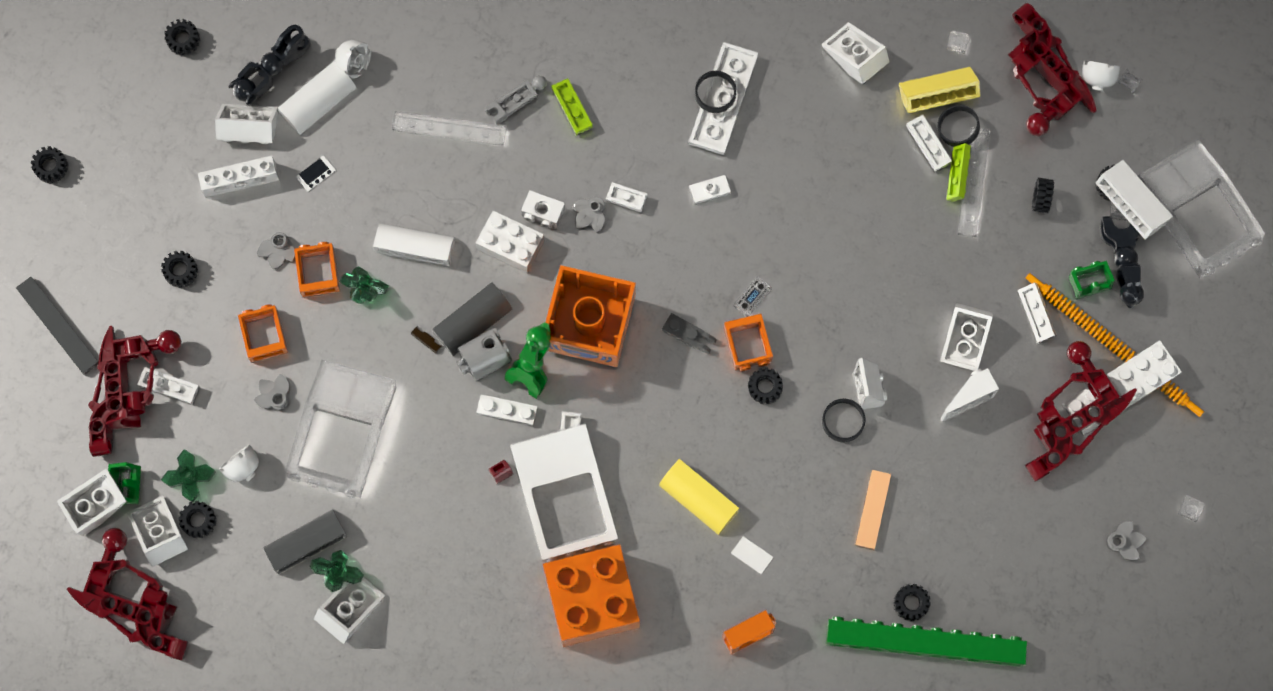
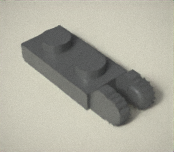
(687, 333)

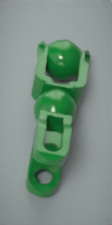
(530, 362)

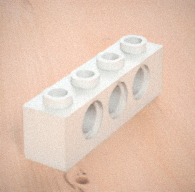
(238, 176)

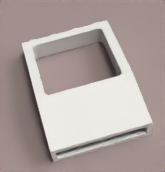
(557, 458)

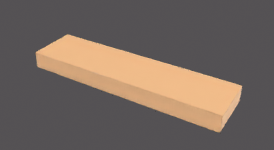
(873, 509)

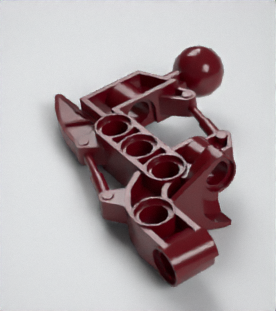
(1070, 90)
(132, 404)
(1107, 404)
(97, 599)

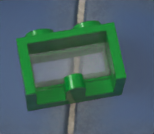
(1091, 279)
(127, 479)

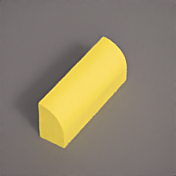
(939, 89)
(699, 496)

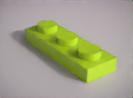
(572, 106)
(958, 172)

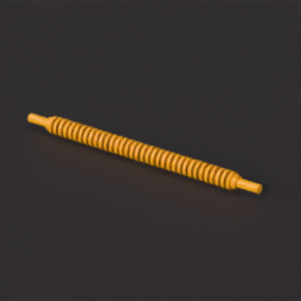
(1045, 289)

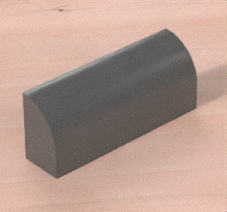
(472, 318)
(304, 542)

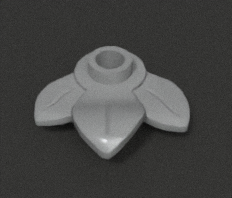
(587, 215)
(276, 253)
(271, 391)
(1128, 540)

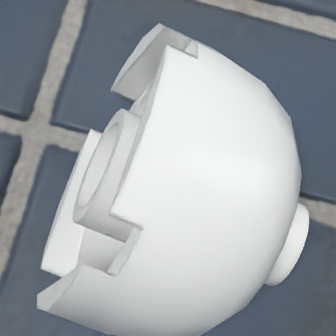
(352, 57)
(1100, 74)
(241, 465)

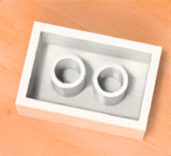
(510, 241)

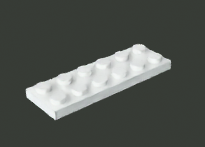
(714, 130)
(1144, 372)

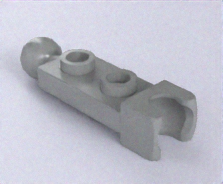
(515, 99)

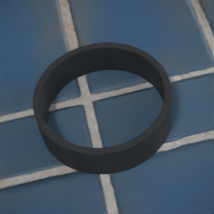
(715, 74)
(945, 113)
(847, 401)

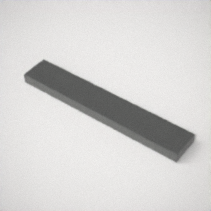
(57, 325)

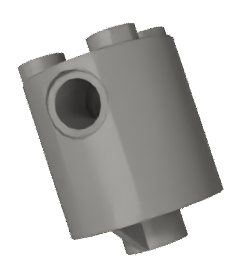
(483, 355)

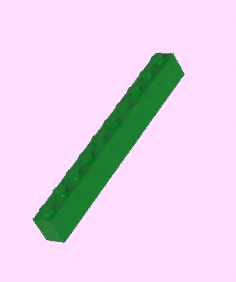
(926, 642)

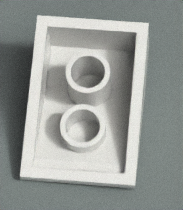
(856, 52)
(966, 337)
(868, 384)
(976, 390)
(92, 503)
(157, 531)
(348, 608)

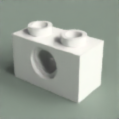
(536, 201)

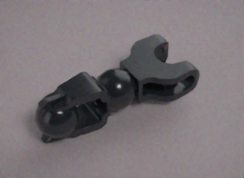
(271, 64)
(1125, 258)

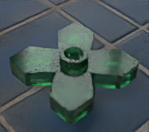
(363, 286)
(189, 484)
(336, 571)

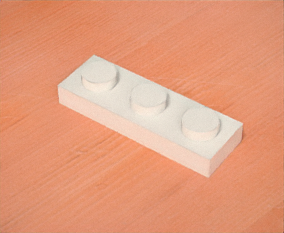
(929, 143)
(1037, 313)
(170, 386)
(507, 410)

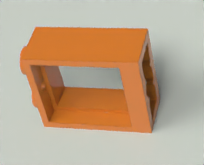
(321, 287)
(743, 324)
(265, 351)
(749, 631)

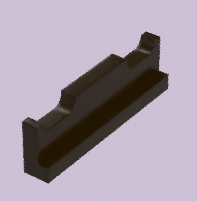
(426, 339)

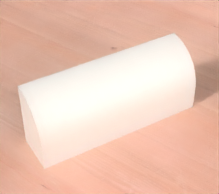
(316, 98)
(1133, 199)
(413, 244)

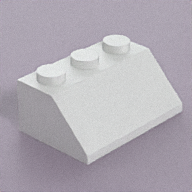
(246, 123)

